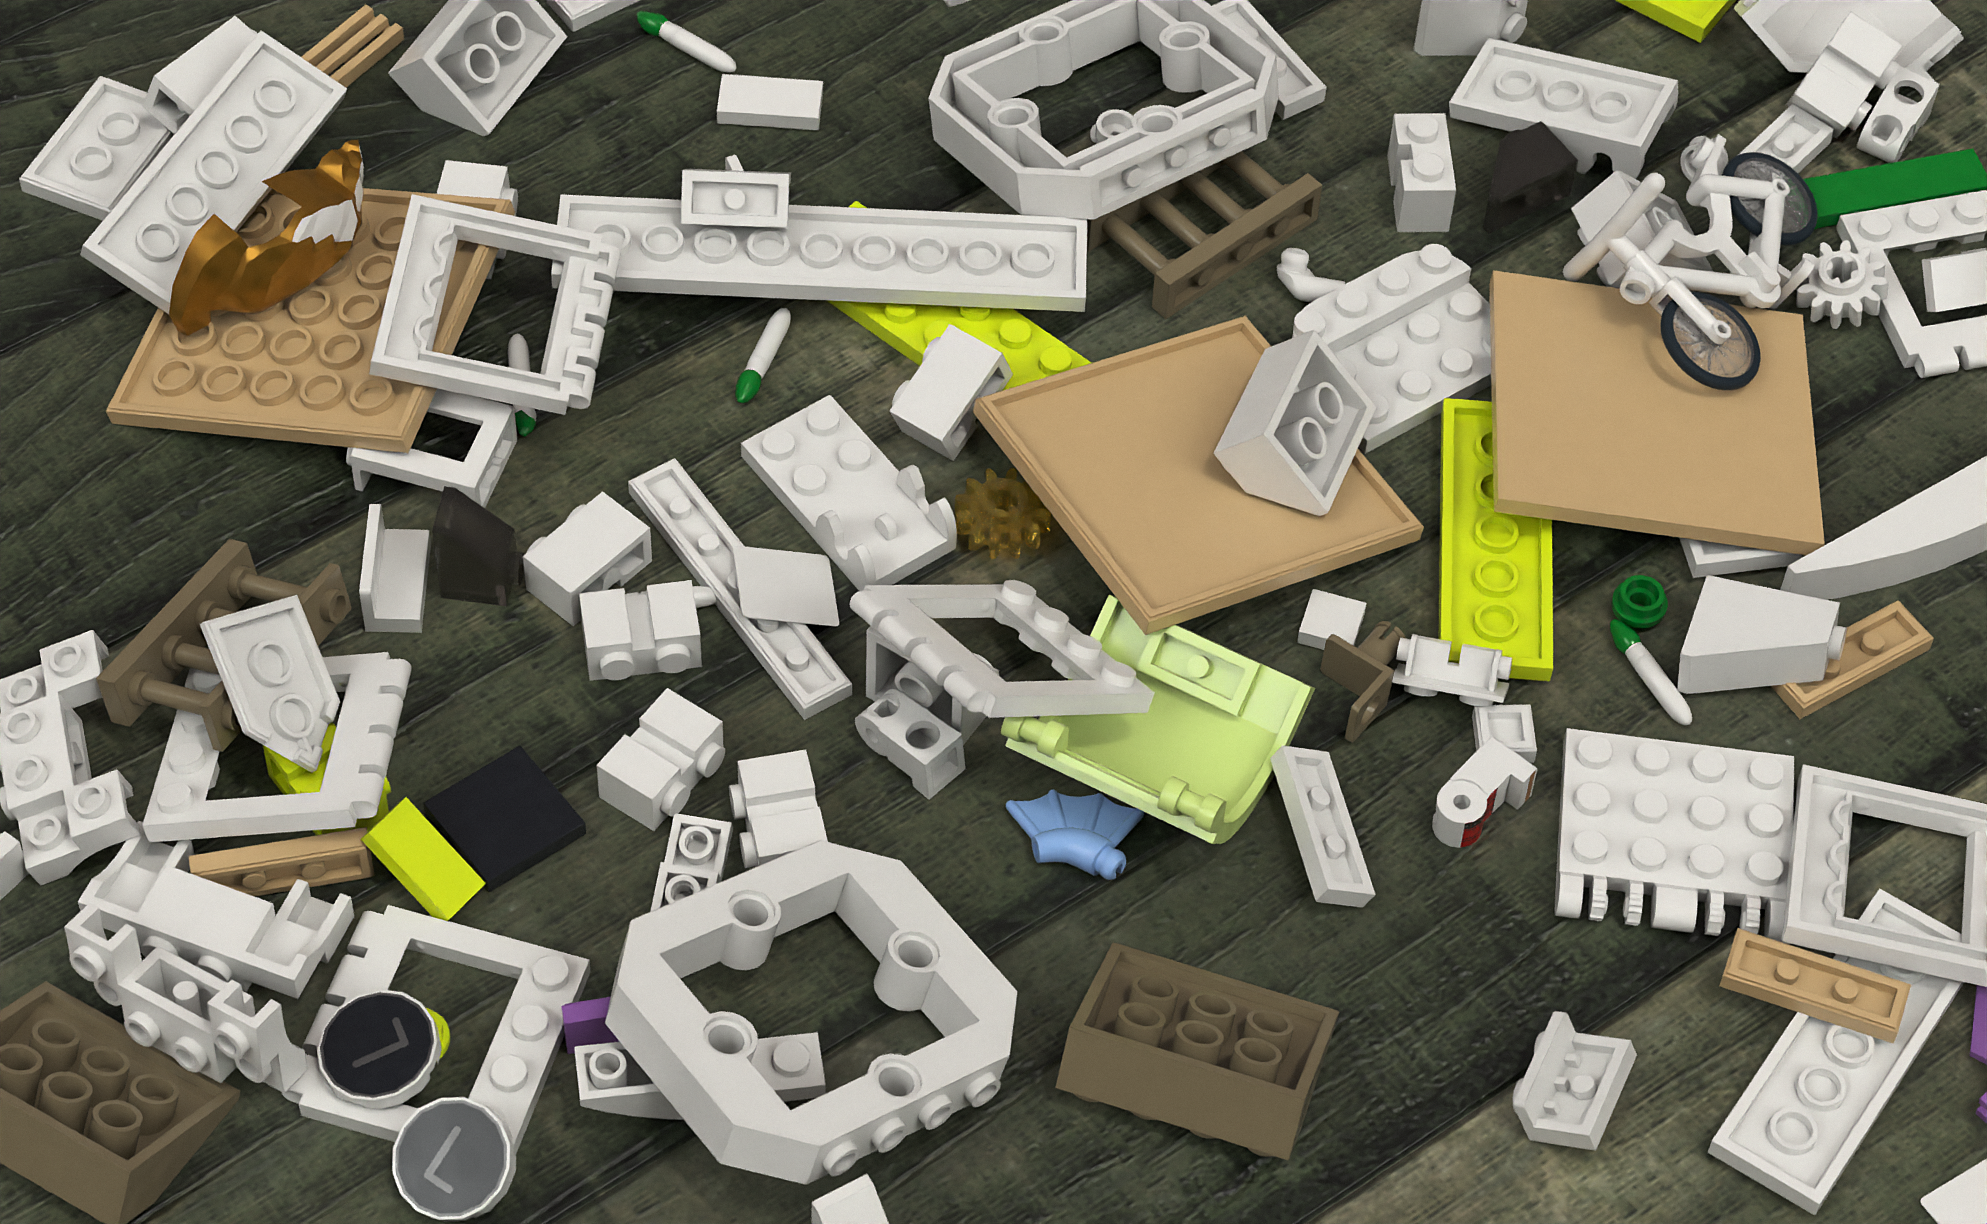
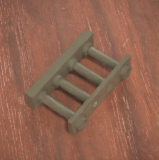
(1211, 255)
(176, 641)

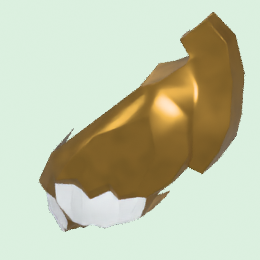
(230, 276)

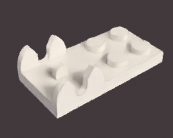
(1579, 100)
(851, 495)

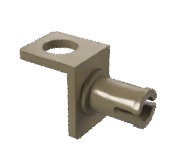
(1363, 672)

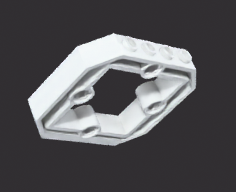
(1002, 136)
(706, 1058)

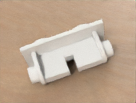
(1472, 678)

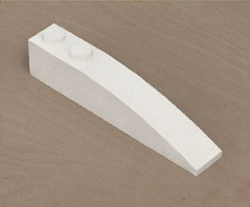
(1902, 543)

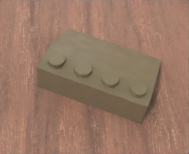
(1197, 1050)
(95, 1108)

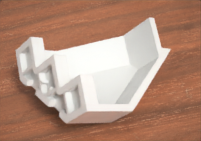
(1802, 28)

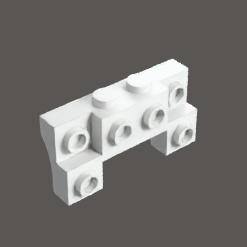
(47, 764)
(214, 924)
(183, 1008)

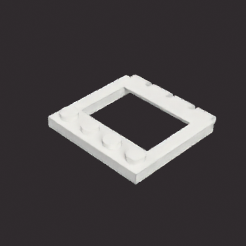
(1920, 227)
(420, 286)
(1098, 681)
(351, 777)
(1820, 872)
(523, 1042)

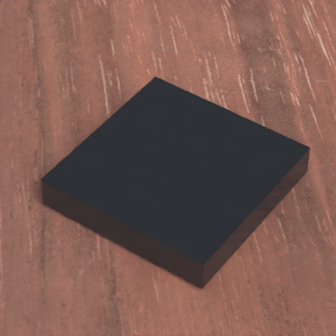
(505, 818)

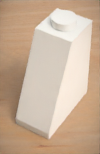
(189, 78)
(1757, 638)

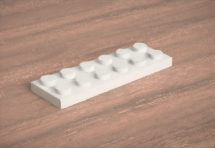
(214, 165)
(1830, 1082)

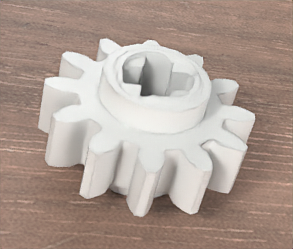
(1842, 285)

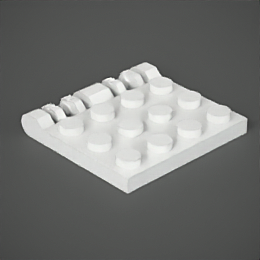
(1676, 828)

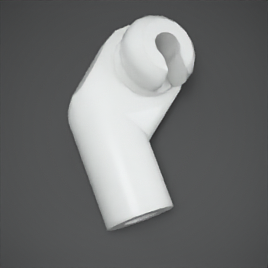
(1300, 280)

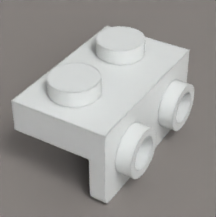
(1571, 1085)

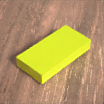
(423, 860)

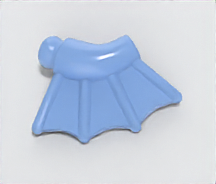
(1077, 830)

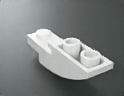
(617, 1084)

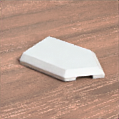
(275, 678)

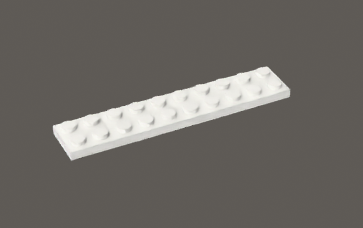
(843, 254)

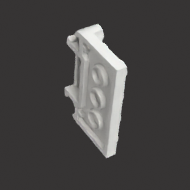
(1407, 337)

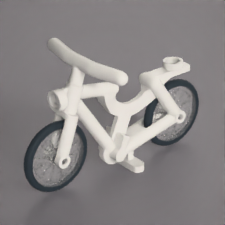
(1699, 329)

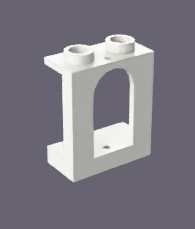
(474, 476)

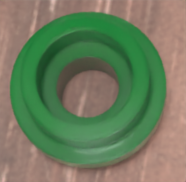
(1643, 591)

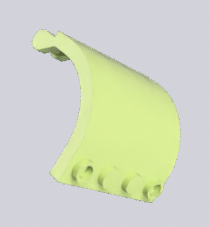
(1199, 748)

